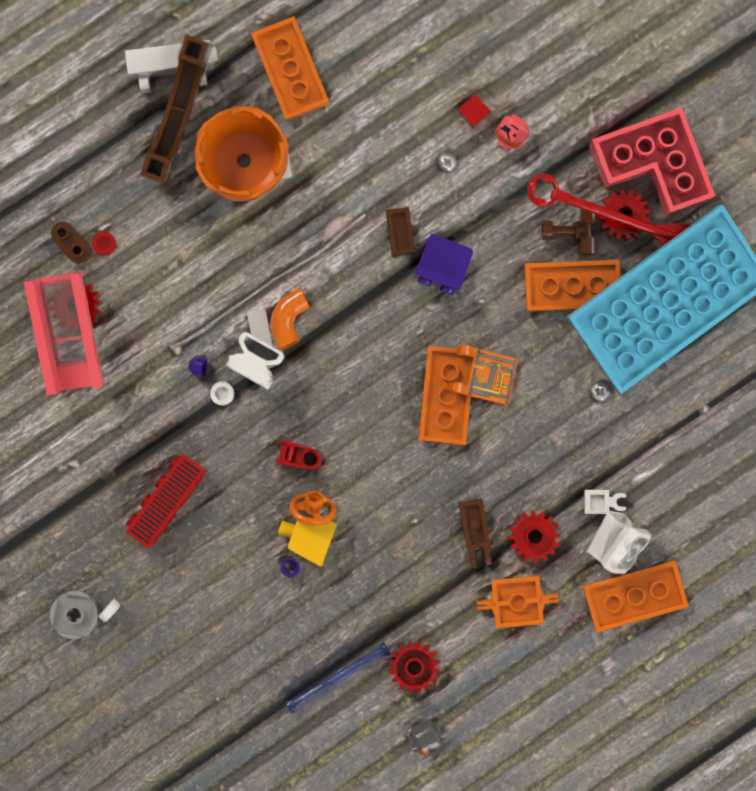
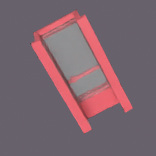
(63, 332)

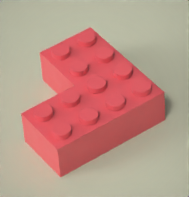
(657, 148)

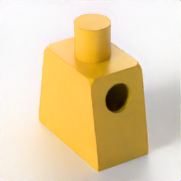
(309, 540)

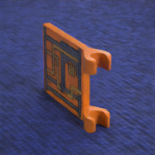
(489, 375)

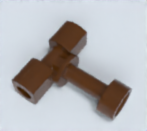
(581, 230)

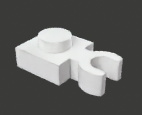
(599, 501)

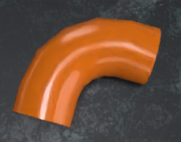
(283, 318)

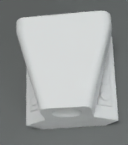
(256, 360)
(618, 543)

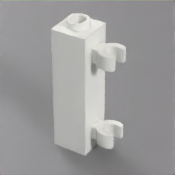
(159, 62)

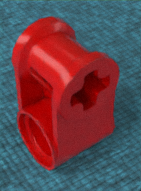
(297, 455)

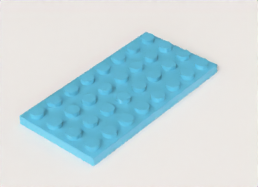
(668, 299)

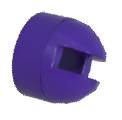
(198, 366)
(294, 565)

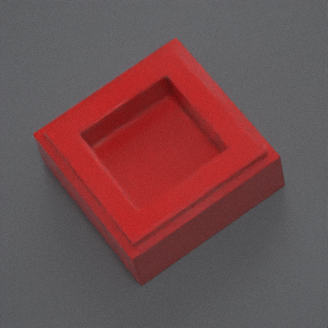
(474, 111)

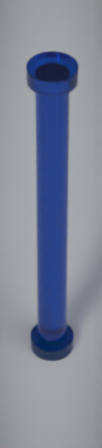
(338, 677)

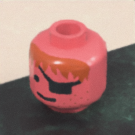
(512, 132)

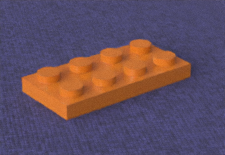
(290, 68)
(566, 284)
(444, 412)
(635, 596)

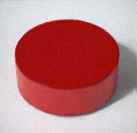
(103, 243)

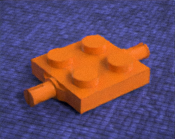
(517, 601)

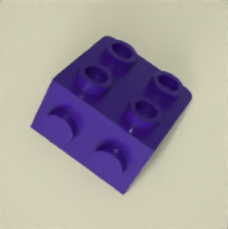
(443, 264)

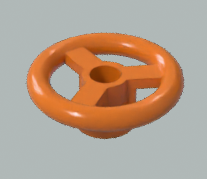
(312, 504)

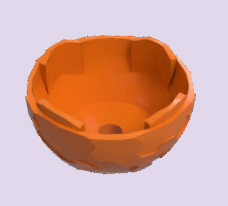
(237, 134)

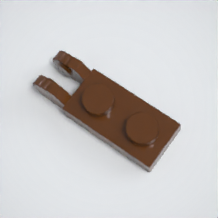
(475, 529)

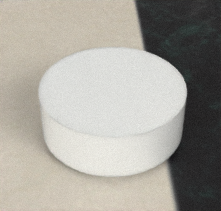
(222, 393)
(109, 610)

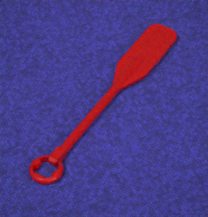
(661, 233)

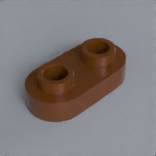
(70, 242)

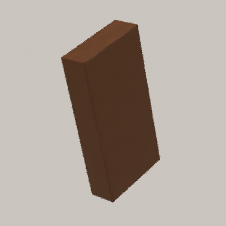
(400, 232)

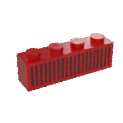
(166, 500)

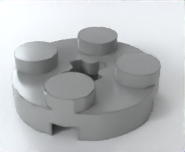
(63, 622)

